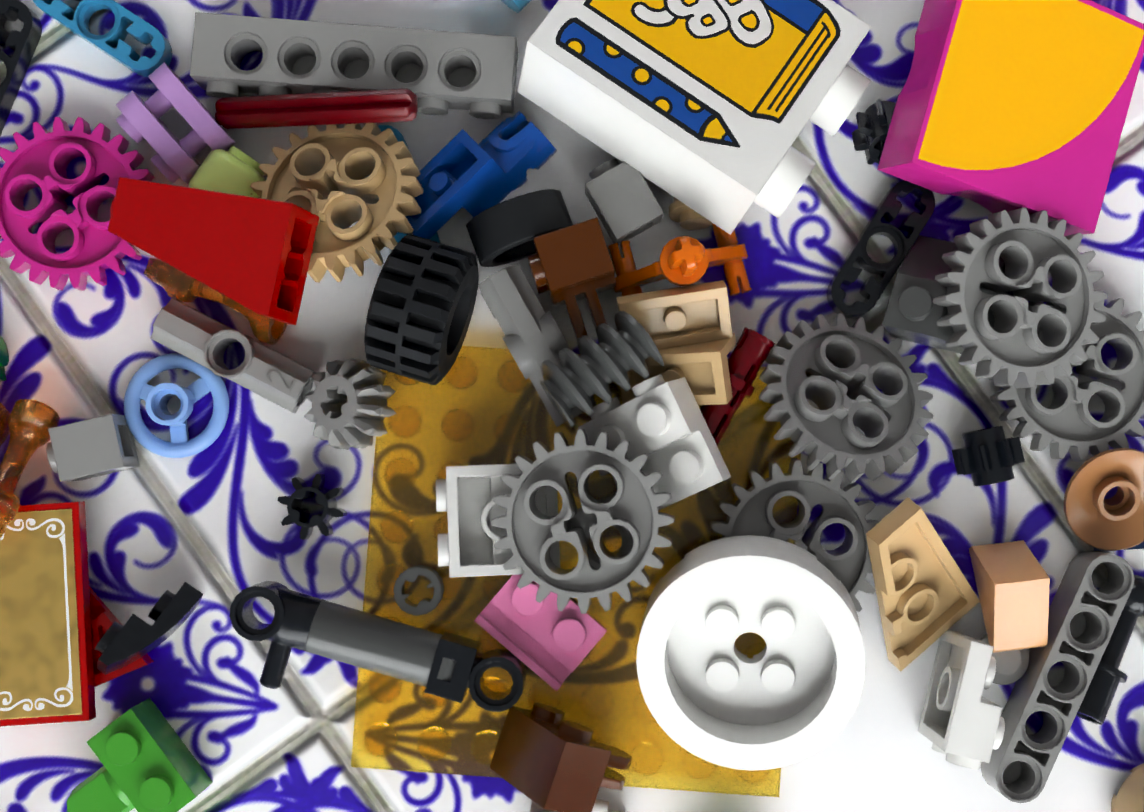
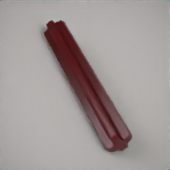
(317, 109)

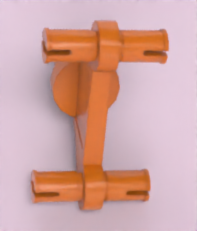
(683, 263)

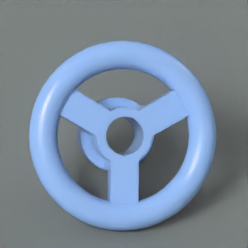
(156, 406)

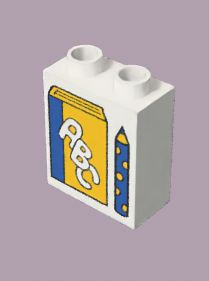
(700, 90)

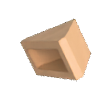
(1012, 595)

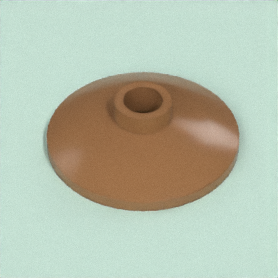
(1114, 521)

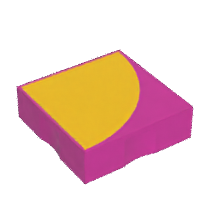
(1016, 104)

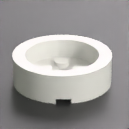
(762, 707)

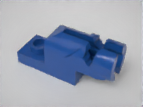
(479, 173)

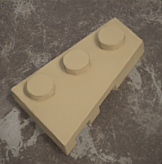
(915, 583)

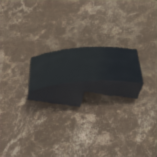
(136, 638)

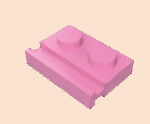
(539, 633)

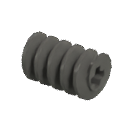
(598, 366)

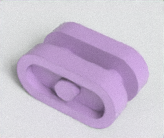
(143, 121)

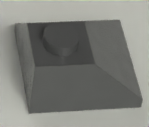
(911, 307)

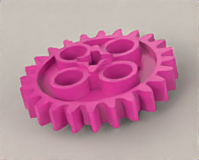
(44, 164)

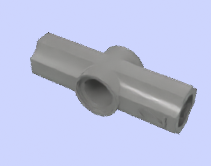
(528, 329)
(205, 342)

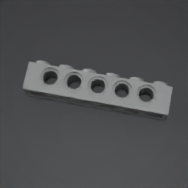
(224, 41)

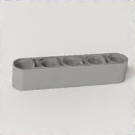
(1080, 660)

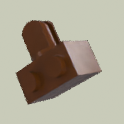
(572, 267)
(556, 759)

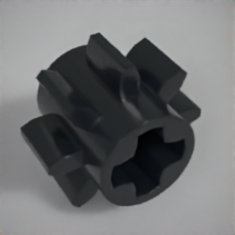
(873, 129)
(988, 456)
(301, 515)

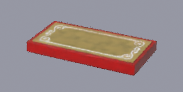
(45, 617)

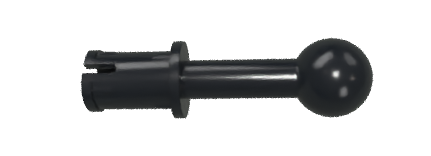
(1107, 676)

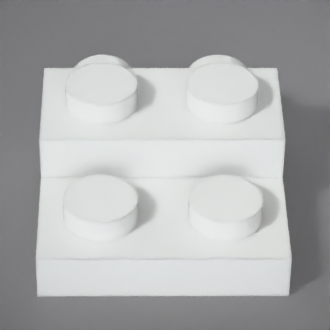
(670, 430)
(470, 507)
(954, 711)

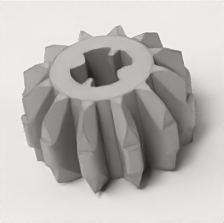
(349, 404)

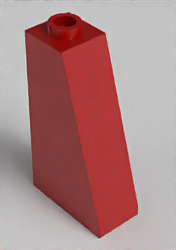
(230, 242)

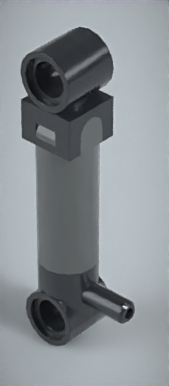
(439, 662)

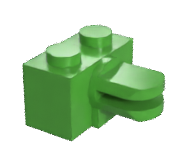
(142, 767)

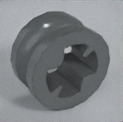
(426, 604)

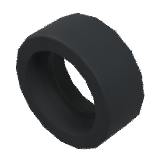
(508, 229)

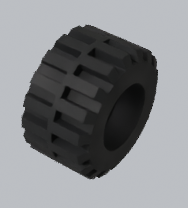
(421, 309)

